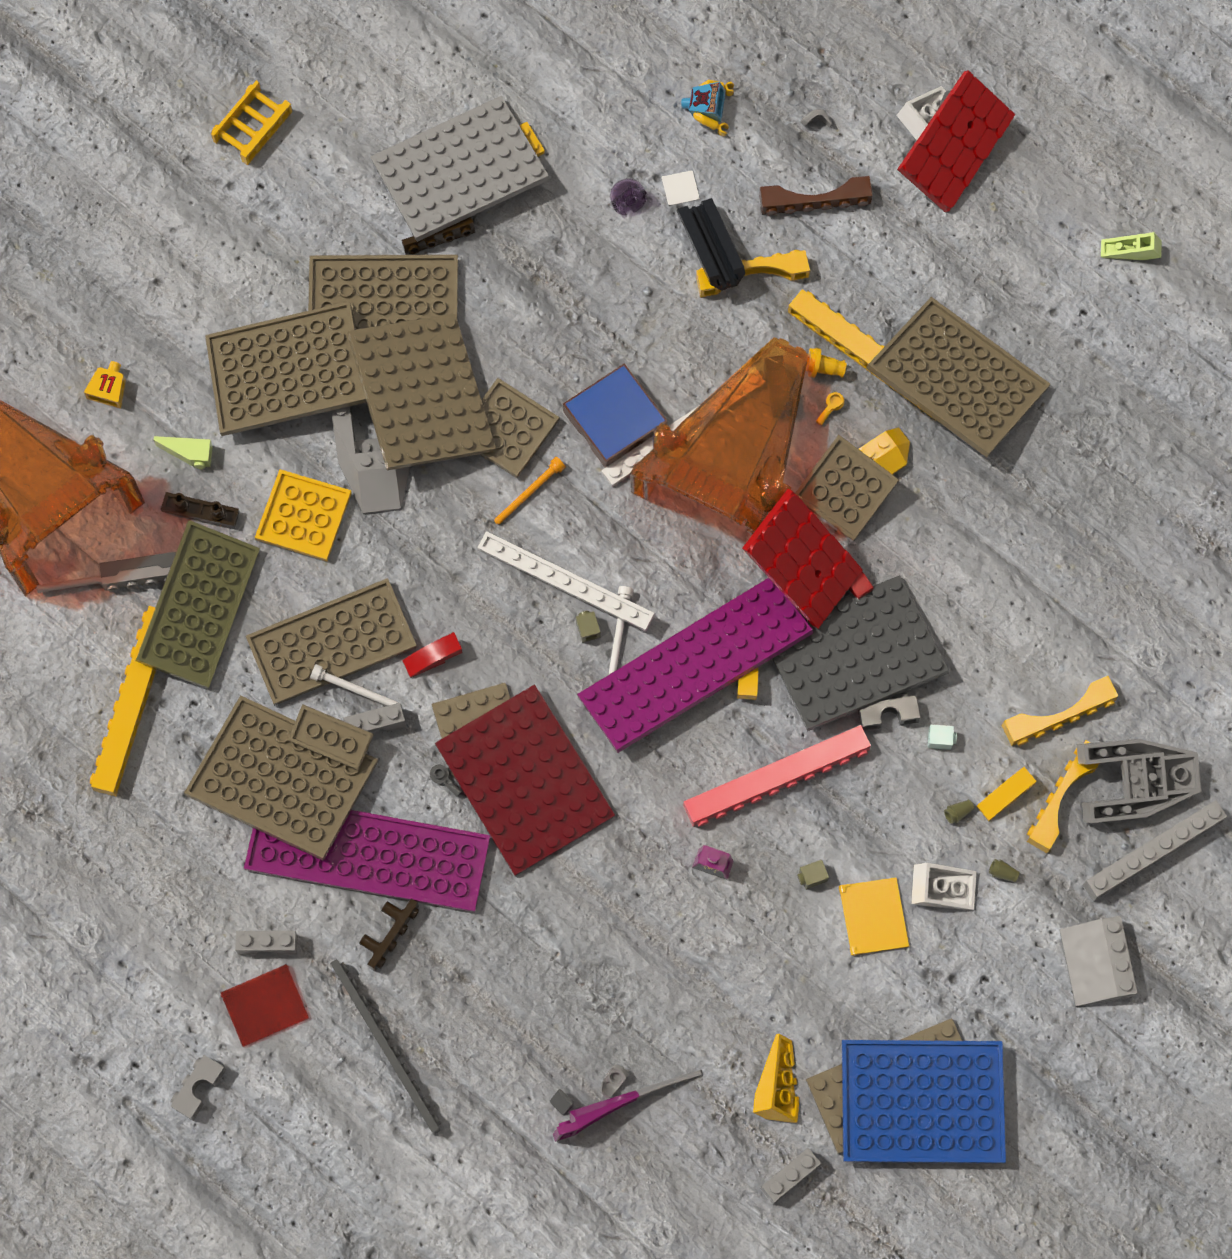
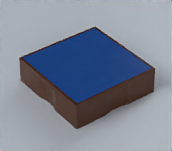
(614, 415)

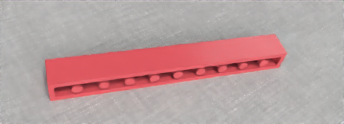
(777, 776)

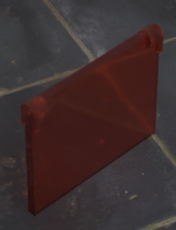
(264, 1005)

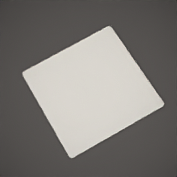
(680, 187)

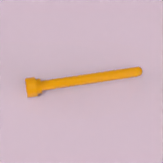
(555, 467)

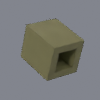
(588, 626)
(813, 874)

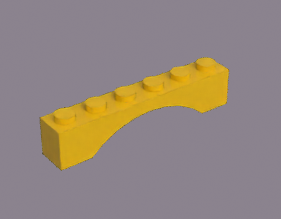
(790, 266)
(1023, 726)
(1047, 830)

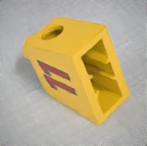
(107, 386)

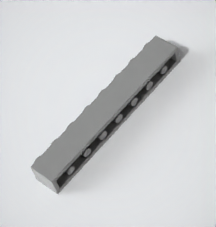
(1154, 850)

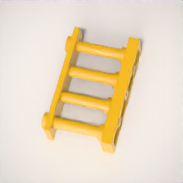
(260, 137)

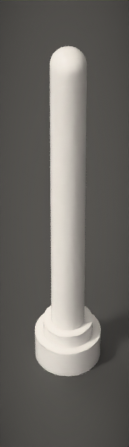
(627, 593)
(319, 674)

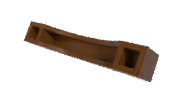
(778, 200)

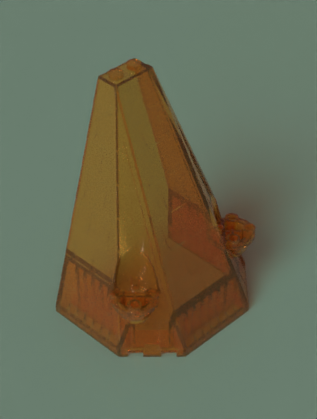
(735, 443)
(46, 484)

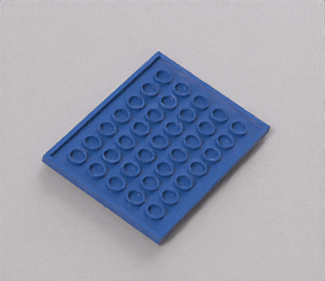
(923, 1101)

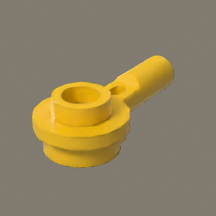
(834, 402)

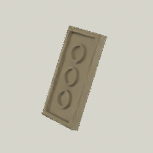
(330, 737)

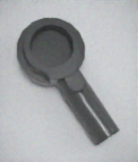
(440, 775)

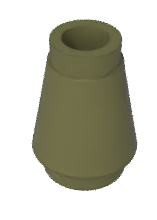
(958, 811)
(1002, 870)

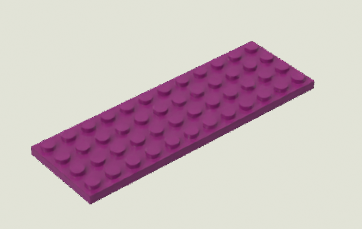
(694, 664)
(385, 859)

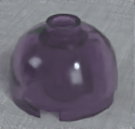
(627, 195)

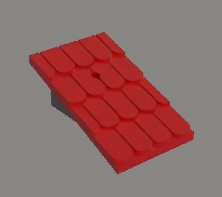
(956, 141)
(802, 558)

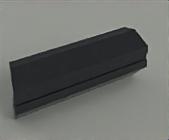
(712, 244)

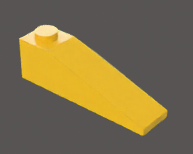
(776, 1091)

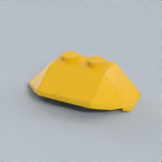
(889, 450)

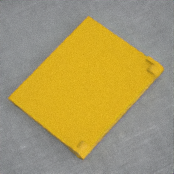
(873, 916)

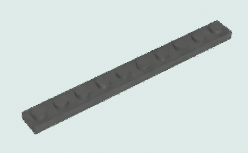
(391, 1053)

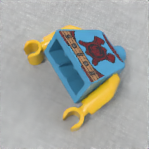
(707, 103)

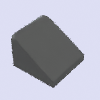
(561, 1102)

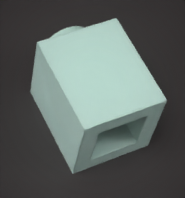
(941, 737)

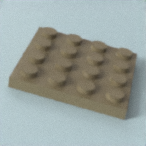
(516, 426)
(846, 487)
(463, 709)

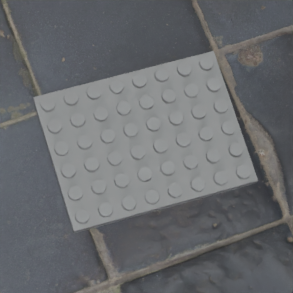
(459, 168)

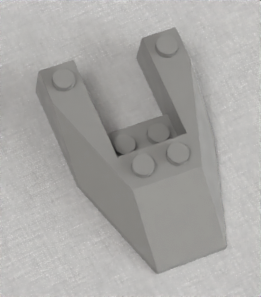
(365, 468)
(1151, 776)

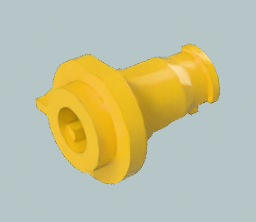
(822, 364)

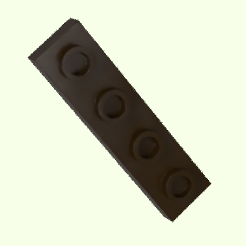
(461, 229)
(200, 510)
(389, 943)

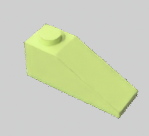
(1132, 247)
(190, 450)

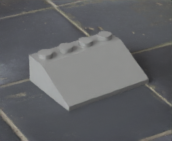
(1098, 961)

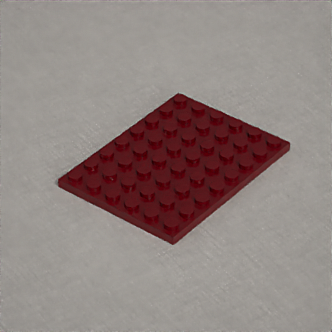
(524, 780)

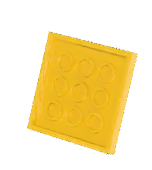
(303, 515)

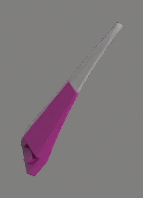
(587, 1115)

